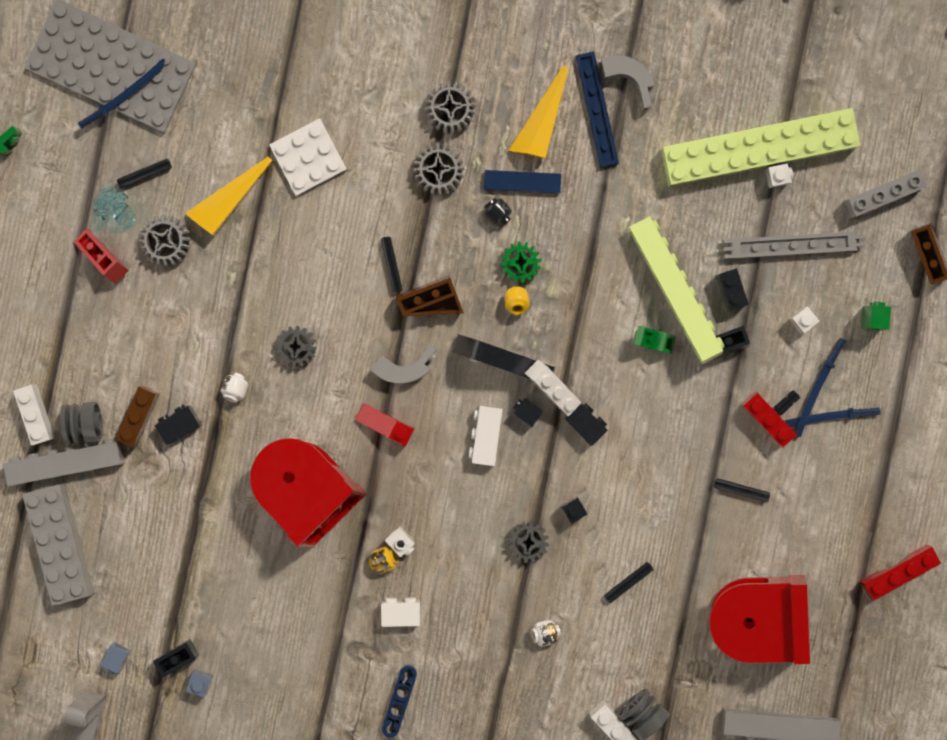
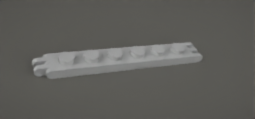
(792, 245)

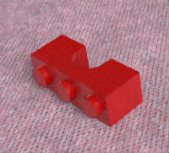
(769, 419)

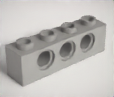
(885, 193)

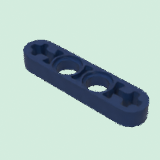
(401, 701)

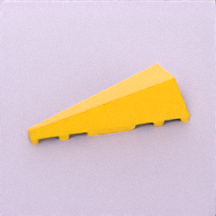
(537, 131)
(218, 207)

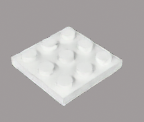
(308, 157)

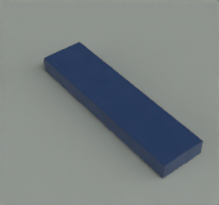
(522, 181)

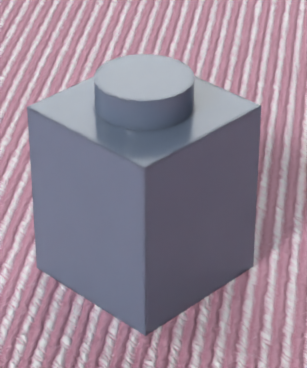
(115, 658)
(199, 683)

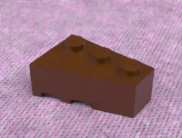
(429, 299)

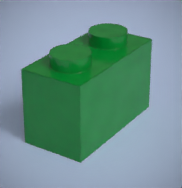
(876, 316)

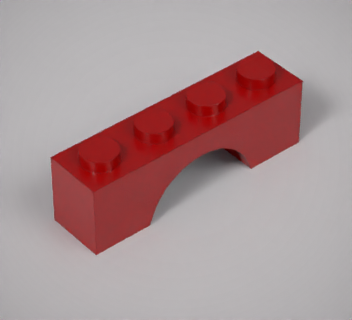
(889, 579)

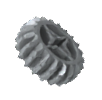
(441, 108)
(447, 169)
(161, 247)

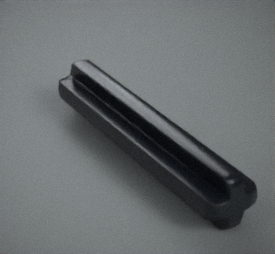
(144, 173)
(391, 264)
(742, 490)
(628, 582)

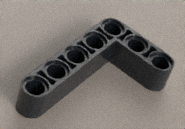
(493, 355)

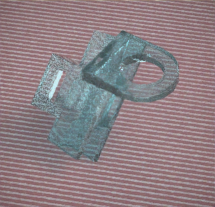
(116, 207)

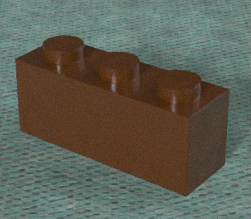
(930, 253)
(137, 416)

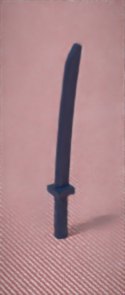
(123, 96)
(828, 365)
(851, 413)

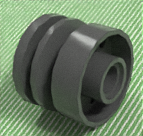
(81, 422)
(640, 711)

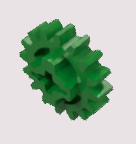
(529, 261)

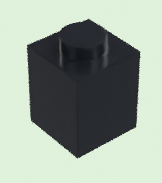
(527, 411)
(574, 509)

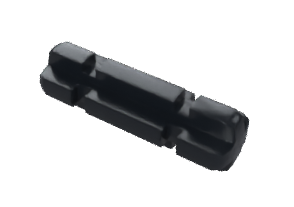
(786, 402)

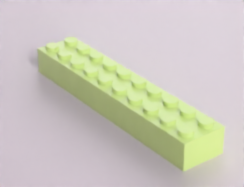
(760, 147)

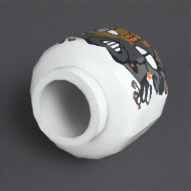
(234, 387)
(545, 633)

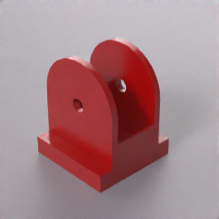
(303, 489)
(779, 621)

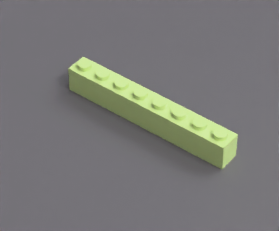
(676, 291)

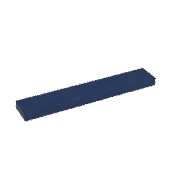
(597, 109)

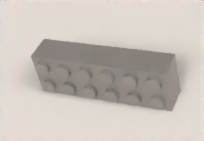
(58, 544)

